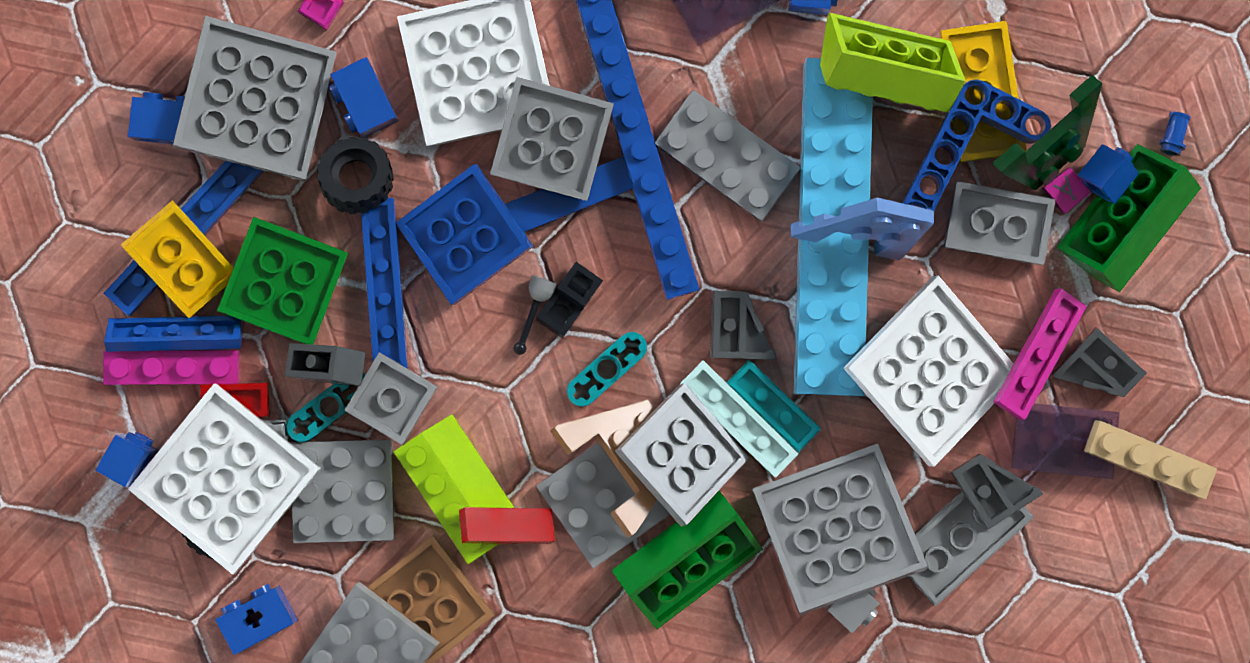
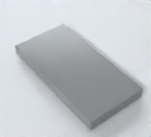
(958, 544)

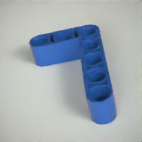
(956, 144)

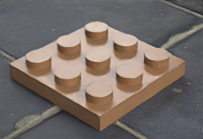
(434, 596)

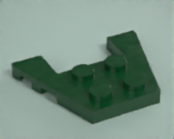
(1058, 146)

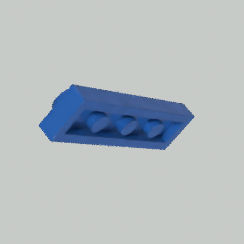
(173, 333)

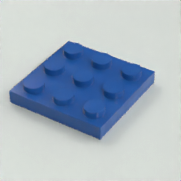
(464, 234)

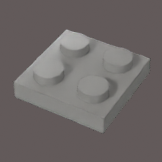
(391, 398)

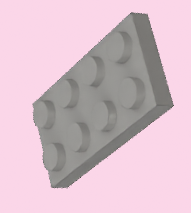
(727, 155)

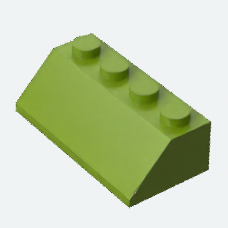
(890, 63)
(451, 478)

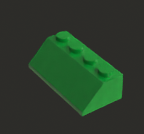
(1118, 237)
(687, 561)

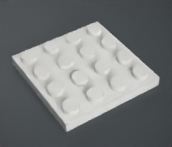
(467, 63)
(931, 370)
(224, 478)

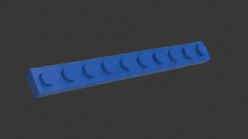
(638, 148)

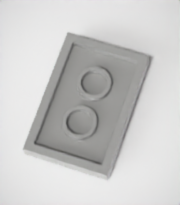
(999, 223)

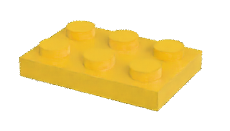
(179, 259)

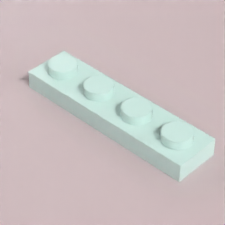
(740, 419)

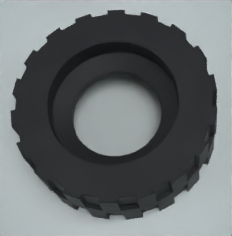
(349, 151)

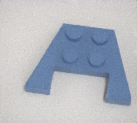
(891, 223)

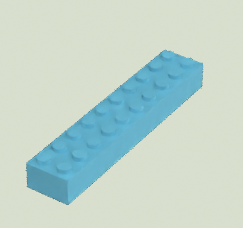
(835, 269)

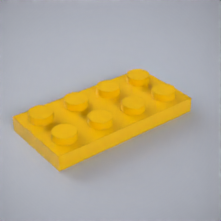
(985, 56)

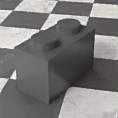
(325, 364)

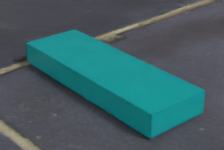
(773, 406)

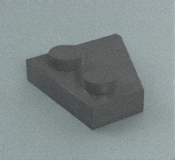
(736, 328)
(1100, 366)
(993, 490)

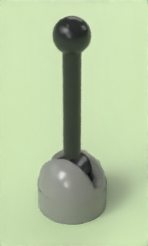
(540, 290)

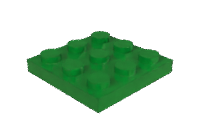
(282, 281)

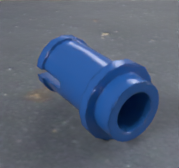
(1175, 134)

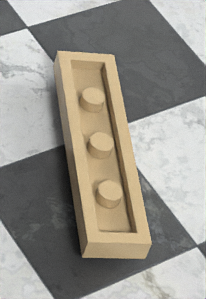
(1150, 459)

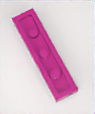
(1040, 354)
(170, 367)

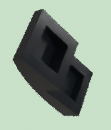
(569, 300)

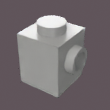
(855, 610)

